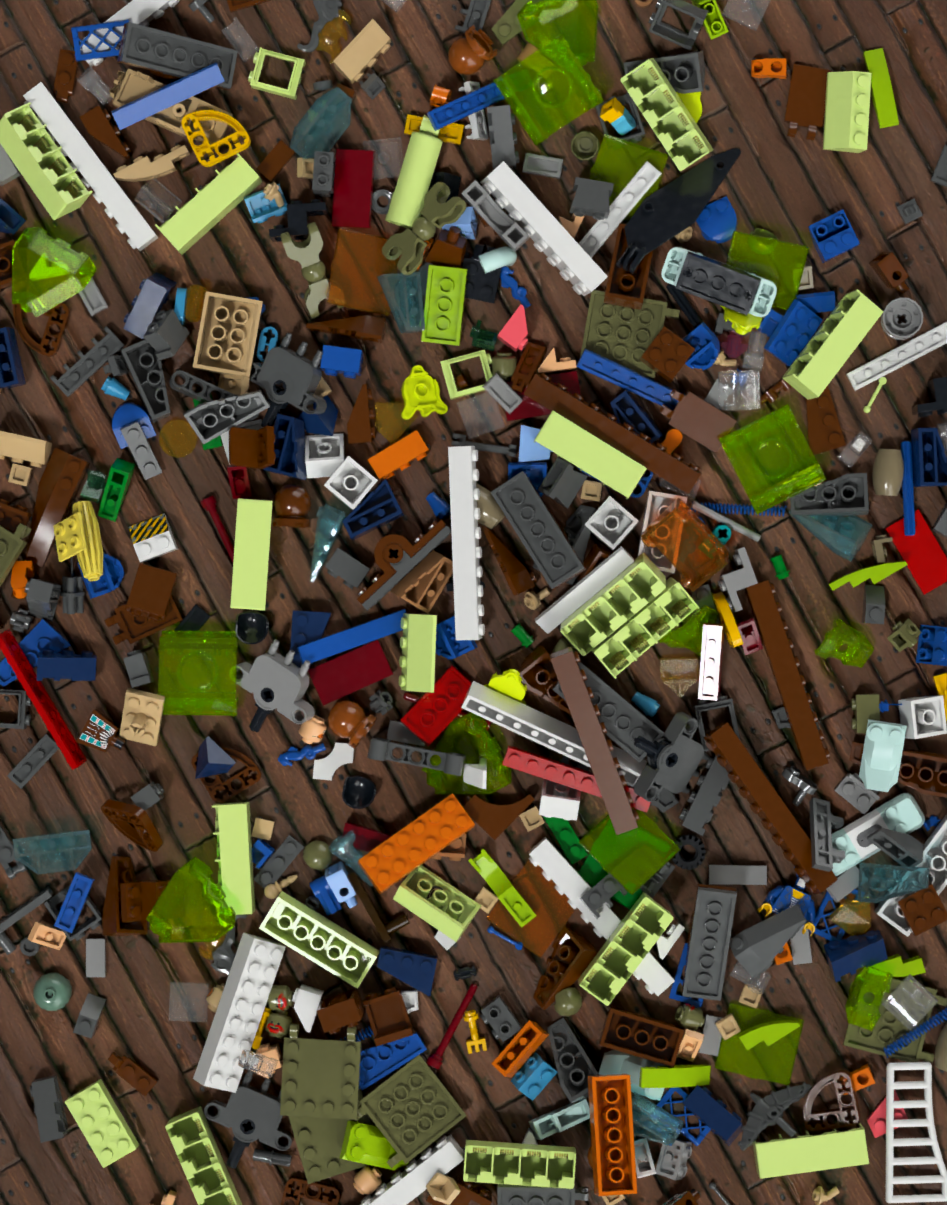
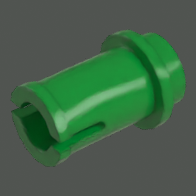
(780, 567)
(523, 635)

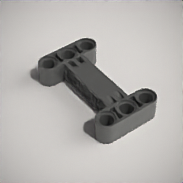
(382, 750)

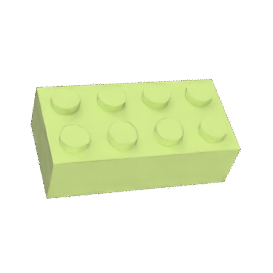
(102, 1123)

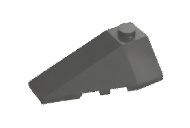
(835, 498)

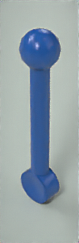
(518, 945)

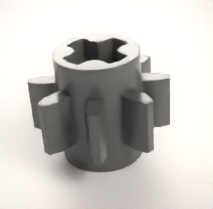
(21, 620)
(381, 702)

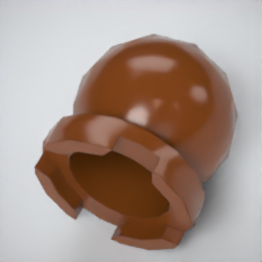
(470, 52)
(349, 721)

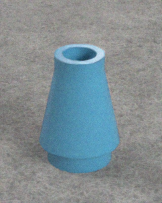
(115, 388)
(646, 704)

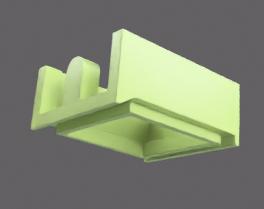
(294, 80)
(485, 360)

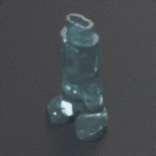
(344, 849)

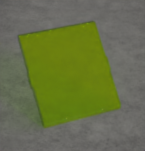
(619, 163)
(771, 260)
(630, 855)
(761, 1061)

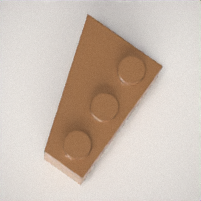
(425, 582)

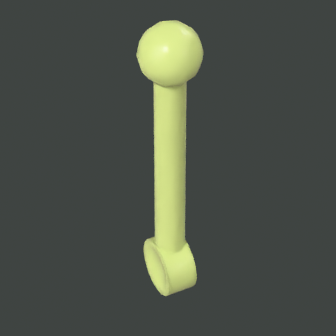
(882, 381)

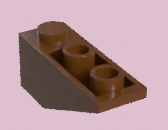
(99, 127)
(359, 423)

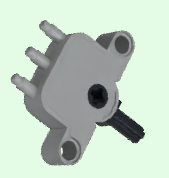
(276, 685)

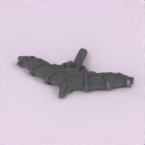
(770, 1111)

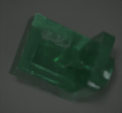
(483, 338)
(94, 486)

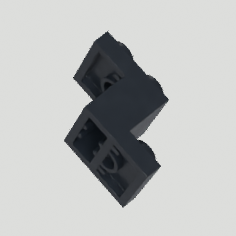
(298, 219)
(938, 399)

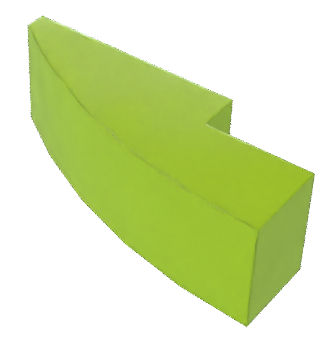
(901, 968)
(769, 1032)

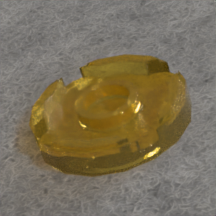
(177, 438)

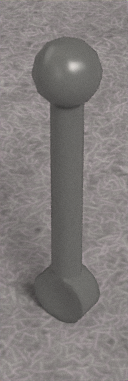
(712, 1185)

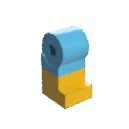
(617, 116)

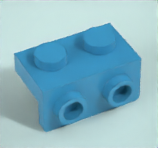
(262, 208)
(533, 1076)

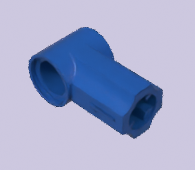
(325, 895)

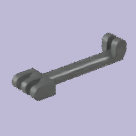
(511, 450)

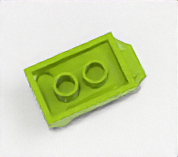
(367, 1146)

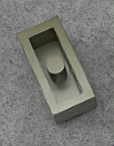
(865, 707)

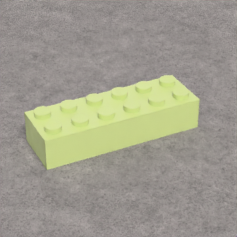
(319, 939)

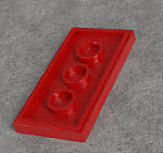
(921, 552)
(438, 709)

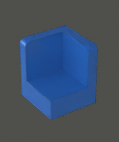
(770, 323)
(261, 852)

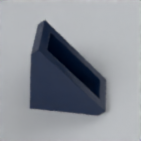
(9, 219)
(320, 423)
(212, 760)

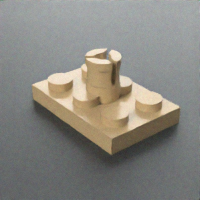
(142, 716)

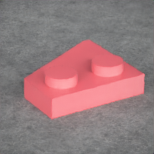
(877, 1119)

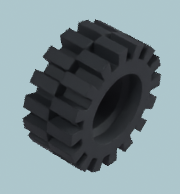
(699, 852)

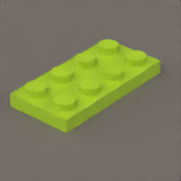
(444, 304)

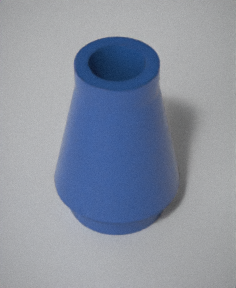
(439, 506)

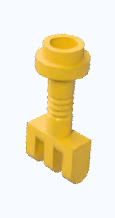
(471, 1017)
(257, 1040)

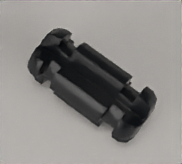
(465, 973)

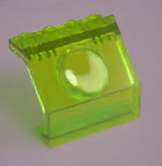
(548, 89)
(772, 459)
(198, 672)

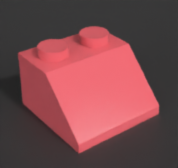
(515, 331)

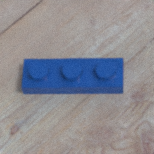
(74, 902)

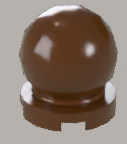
(292, 506)

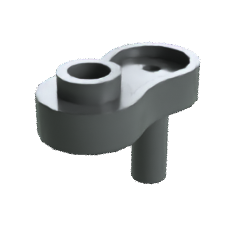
(199, 4)
(807, 786)

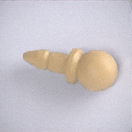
(272, 890)

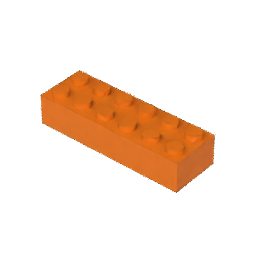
(416, 843)
(612, 1134)

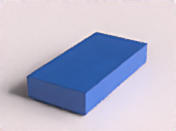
(818, 301)

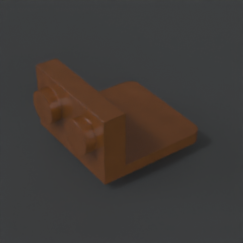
(252, 447)

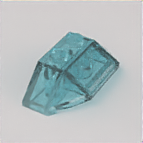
(322, 124)
(53, 851)

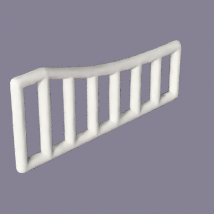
(932, 1140)

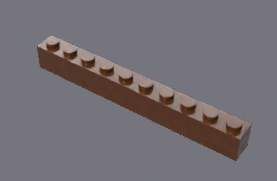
(610, 431)
(786, 675)
(594, 741)
(768, 805)

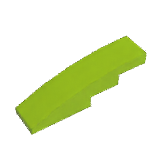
(881, 88)
(875, 573)
(674, 1076)

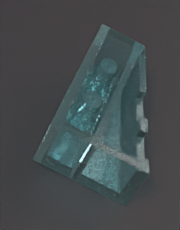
(405, 300)
(654, 1122)

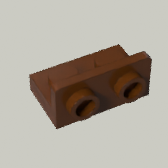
(12, 517)

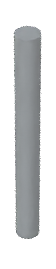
(726, 521)

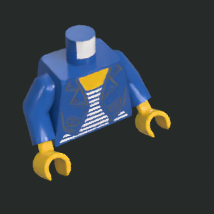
(787, 896)

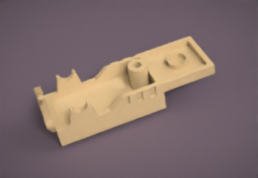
(134, 85)

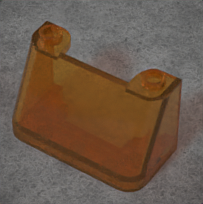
(687, 544)

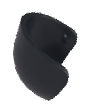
(251, 627)
(358, 791)

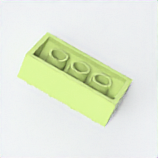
(847, 111)
(418, 652)
(447, 908)

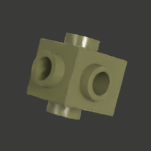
(904, 635)

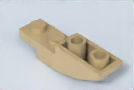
(145, 170)

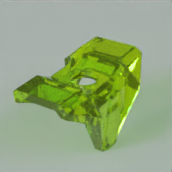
(690, 634)
(858, 648)
(862, 1013)

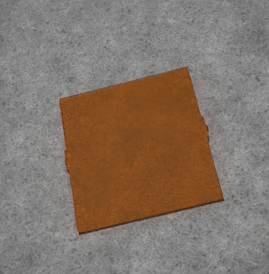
(355, 272)
(544, 900)

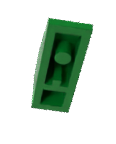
(116, 489)

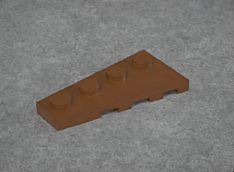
(823, 424)

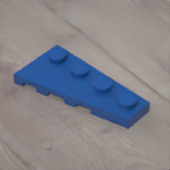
(39, 638)
(383, 1059)

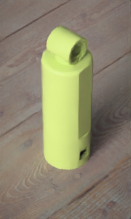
(415, 176)

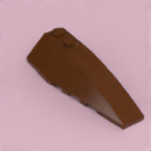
(53, 500)
(918, 769)

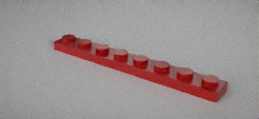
(41, 700)
(562, 774)

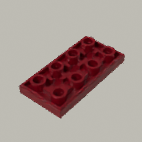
(353, 188)
(529, 408)
(350, 672)

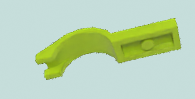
(503, 888)

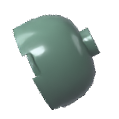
(51, 984)

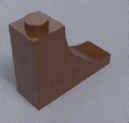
(494, 817)

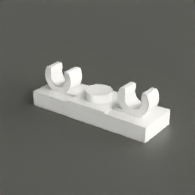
(477, 120)

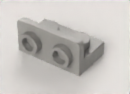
(855, 793)
(673, 1159)

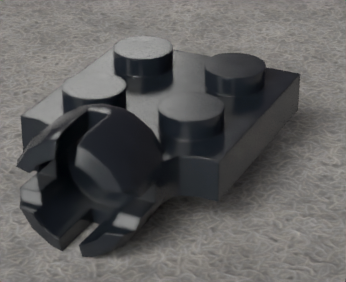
(478, 284)

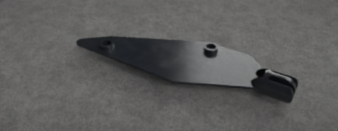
(673, 208)

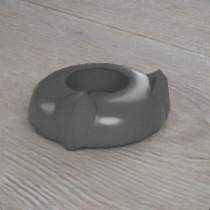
(381, 210)

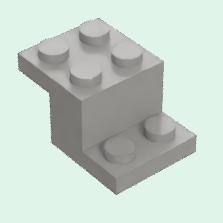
(737, 579)

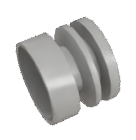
(913, 318)

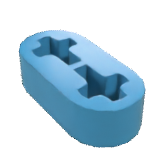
(180, 304)
(263, 342)

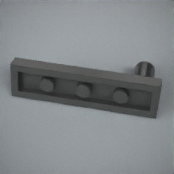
(5, 943)

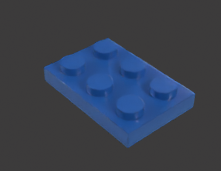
(793, 333)

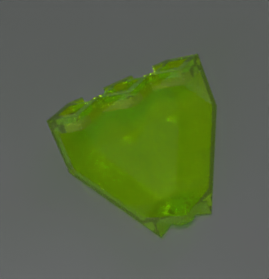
(570, 18)
(46, 271)
(471, 738)
(191, 907)

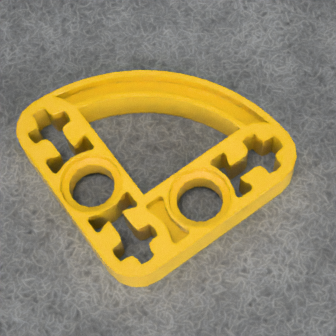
(205, 147)
(725, 614)

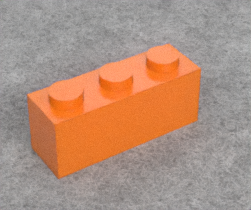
(399, 455)
(520, 1049)

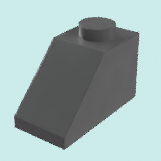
(873, 604)
(89, 1015)

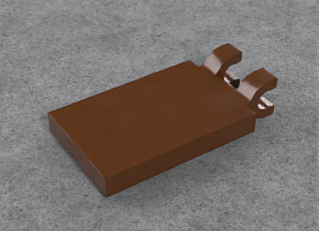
(806, 99)
(698, 419)
(137, 628)

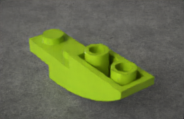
(714, 22)

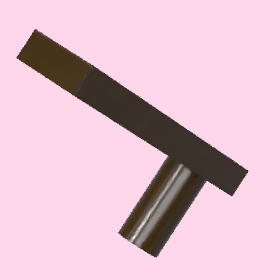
(384, 930)

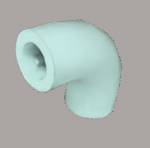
(497, 258)

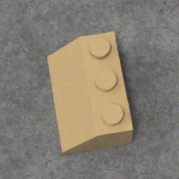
(362, 52)
(24, 448)

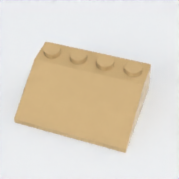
(227, 334)

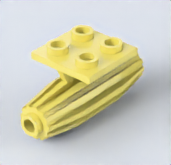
(81, 537)

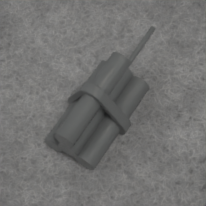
(72, 593)

